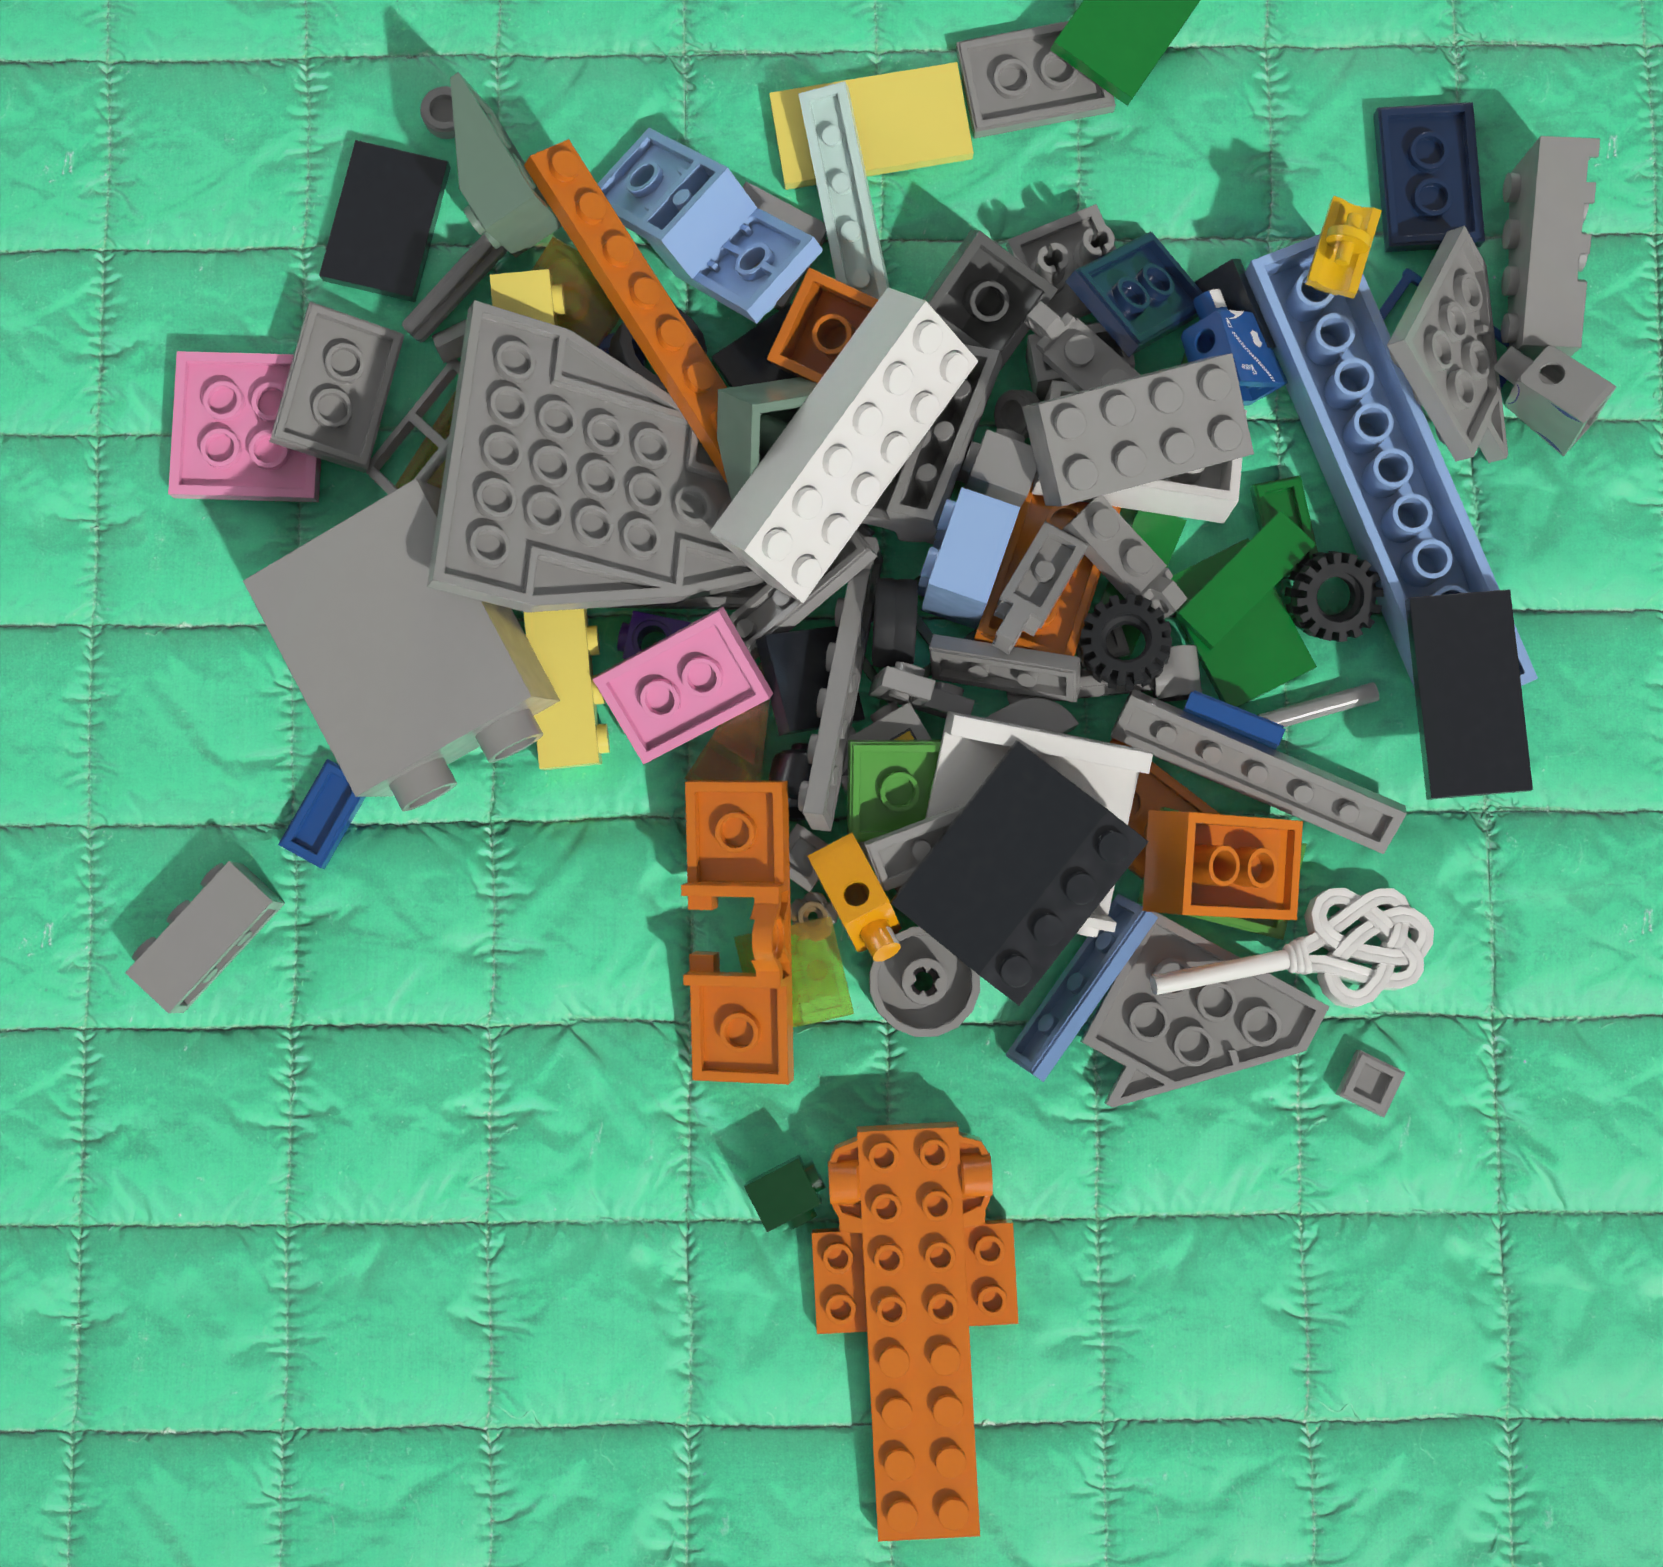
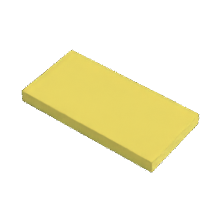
(900, 120)

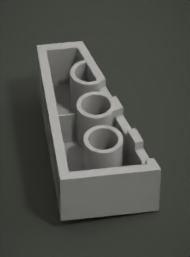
(1547, 245)

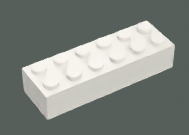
(845, 444)

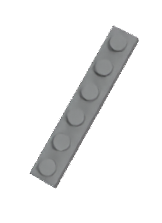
(838, 701)
(1258, 771)

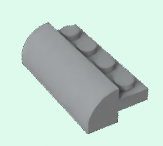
(927, 478)

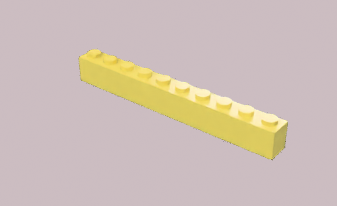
(562, 636)

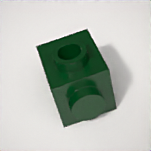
(786, 1194)

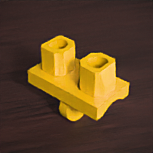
(1343, 248)

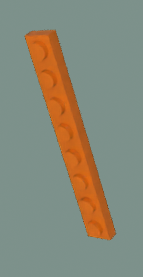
(631, 288)

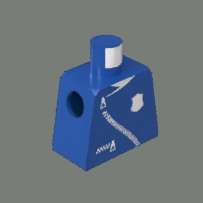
(1237, 333)

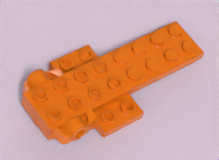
(914, 1274)

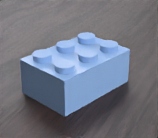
(966, 557)

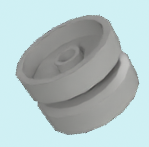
(920, 1012)

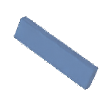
(1080, 989)

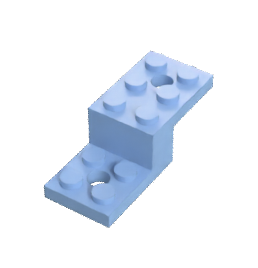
(706, 225)

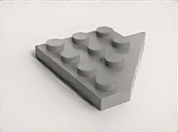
(1450, 351)
(1197, 1030)

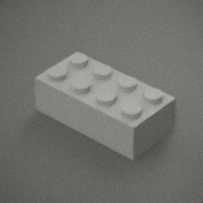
(1138, 430)

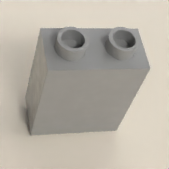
(397, 667)

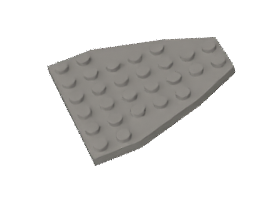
(572, 480)

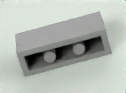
(203, 936)

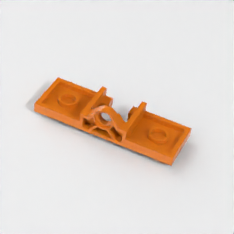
(741, 850)

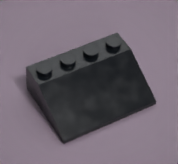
(1018, 872)

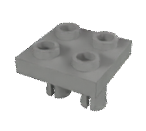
(1060, 249)

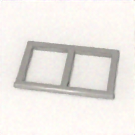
(412, 420)

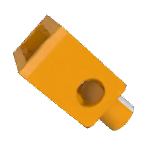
(857, 897)

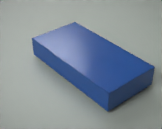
(1235, 719)
(322, 817)

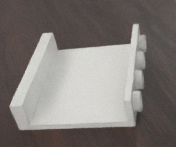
(1102, 769)

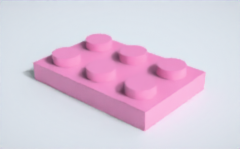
(683, 686)

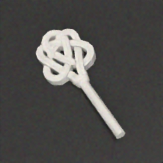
(1388, 925)

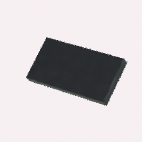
(1468, 694)

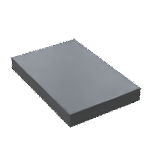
(1021, 84)
(337, 387)

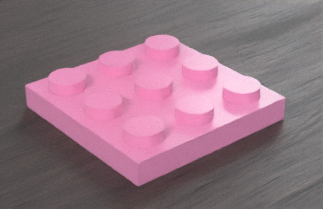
(224, 430)

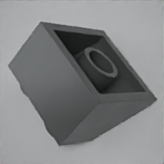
(987, 295)

